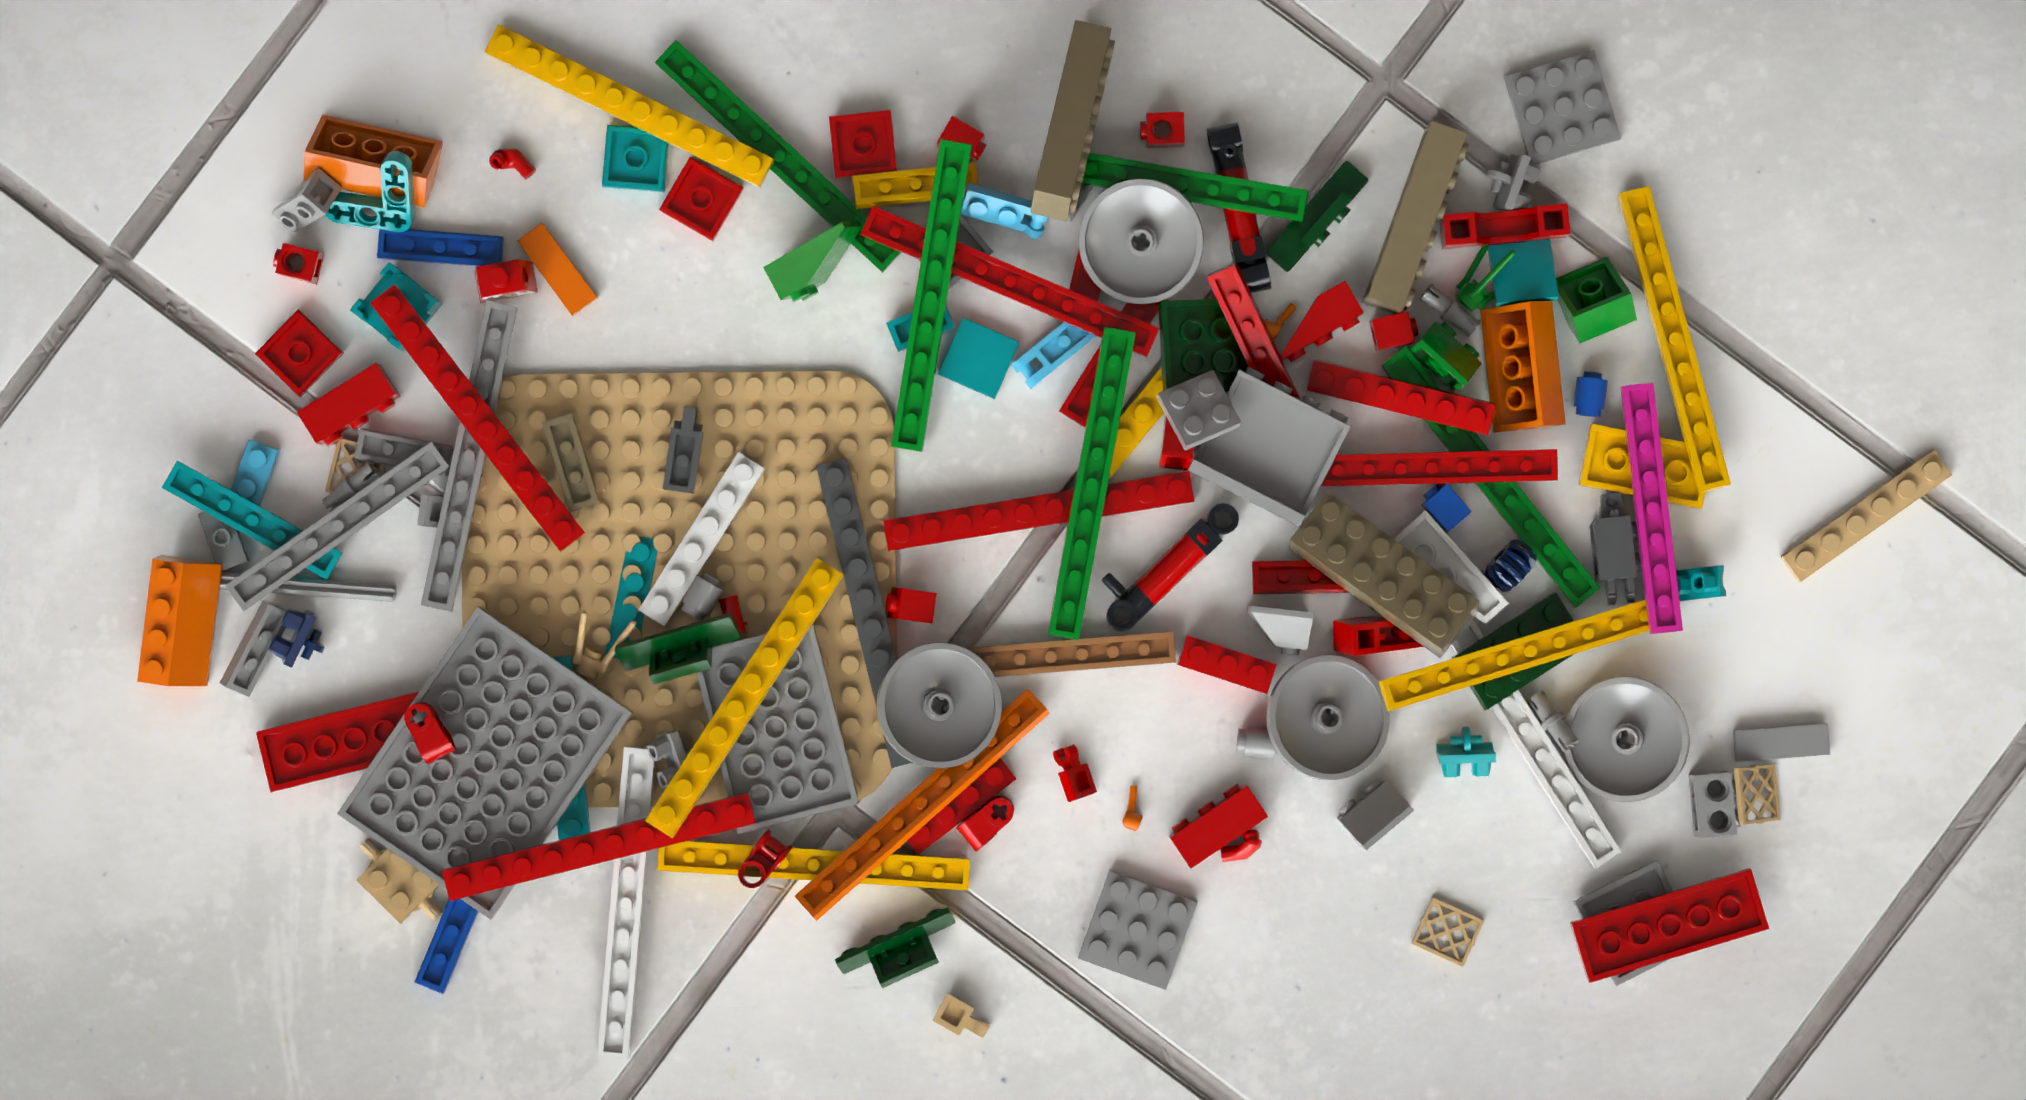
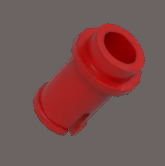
(731, 606)

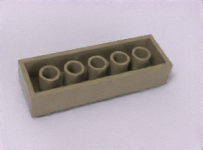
(1073, 121)
(1414, 218)
(1384, 574)

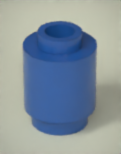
(1590, 394)

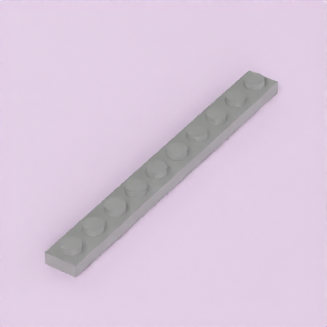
(467, 462)

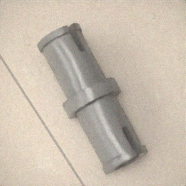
(1450, 310)
(352, 485)
(1553, 721)

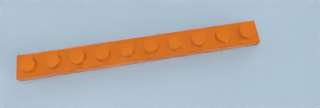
(916, 810)

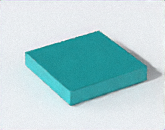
(634, 160)
(1527, 275)
(978, 358)

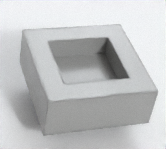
(429, 510)

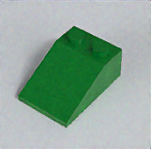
(811, 264)
(1446, 356)

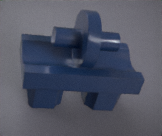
(289, 649)

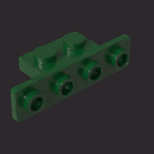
(1324, 208)
(678, 650)
(900, 952)

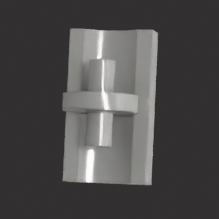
(1508, 181)
(673, 750)

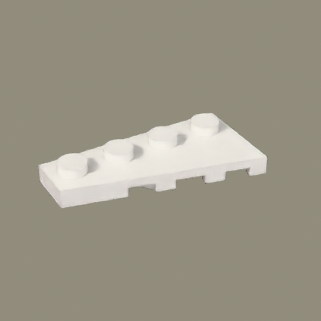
(1438, 549)

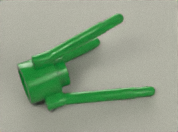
(1473, 293)

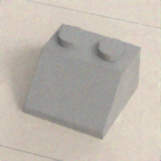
(1374, 813)

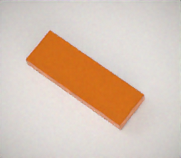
(557, 269)

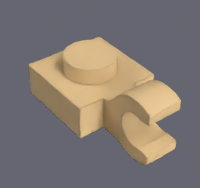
(956, 1016)

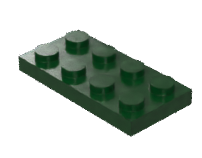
(1540, 617)

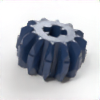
(1510, 565)

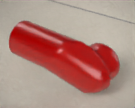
(512, 159)

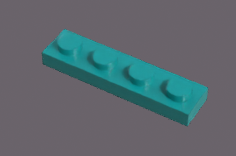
(643, 556)

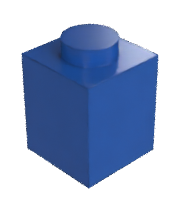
(1445, 506)

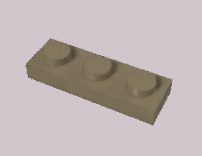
(571, 462)

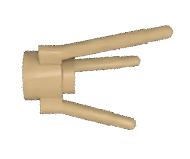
(589, 661)

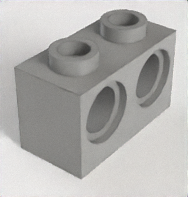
(1704, 805)

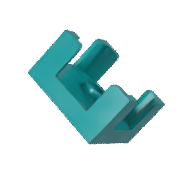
(418, 297)

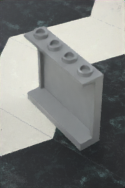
(1278, 449)

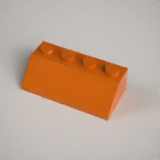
(355, 151)
(1523, 366)
(179, 621)

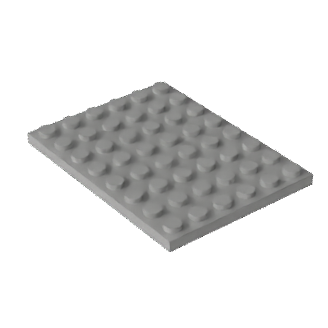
(522, 753)

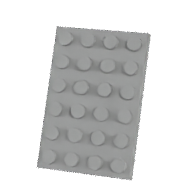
(793, 745)

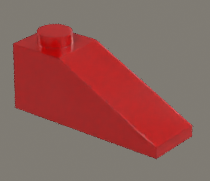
(1369, 636)

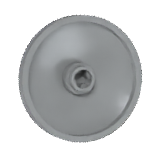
(1141, 241)
(939, 705)
(1327, 717)
(1629, 739)

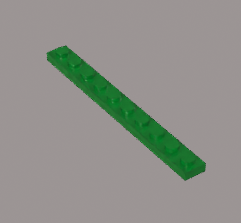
(757, 134)
(931, 294)
(1091, 483)
(1506, 496)

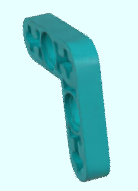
(388, 203)

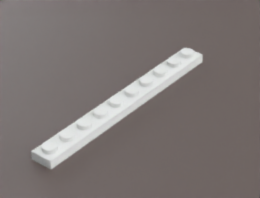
(1549, 768)
(625, 912)

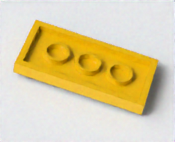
(1608, 466)

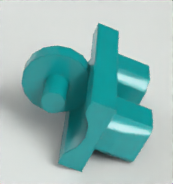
(1700, 583)
(1466, 749)

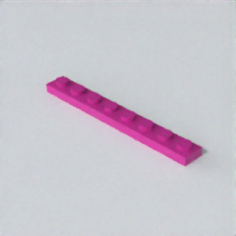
(1651, 508)

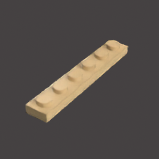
(1866, 516)

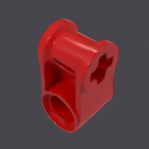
(432, 737)
(983, 825)
(764, 858)

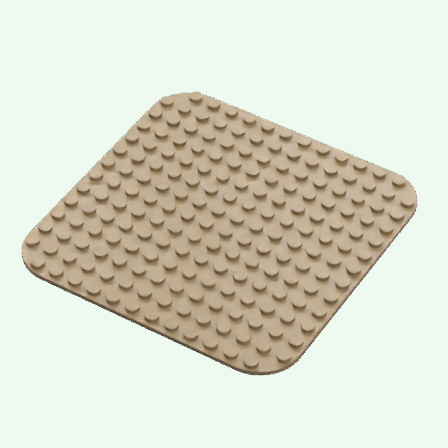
(625, 426)

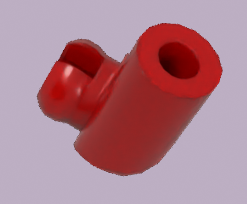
(1244, 850)

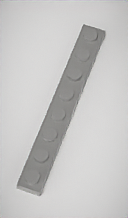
(337, 526)

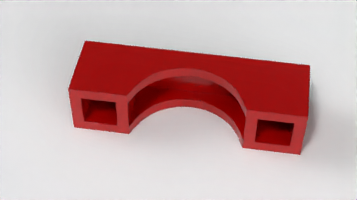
(1504, 227)

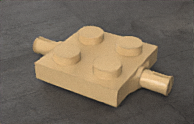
(397, 884)

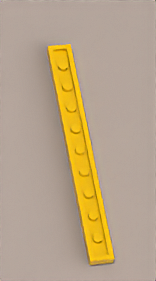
(629, 106)
(1674, 339)
(1514, 655)
(744, 698)
(808, 863)

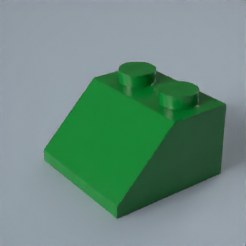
(1595, 300)

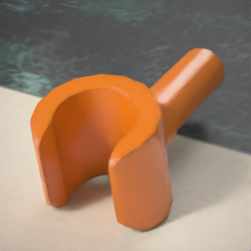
(1274, 328)
(1132, 820)

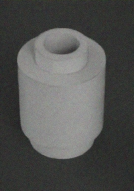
(702, 596)
(1255, 743)

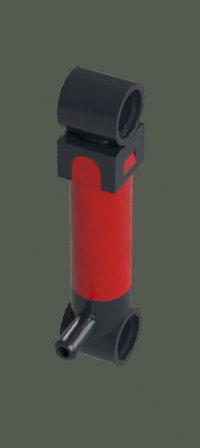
(1242, 227)
(1168, 569)

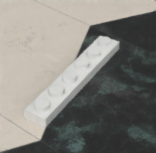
(701, 539)

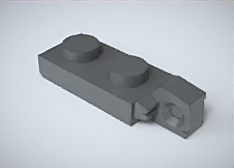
(684, 453)

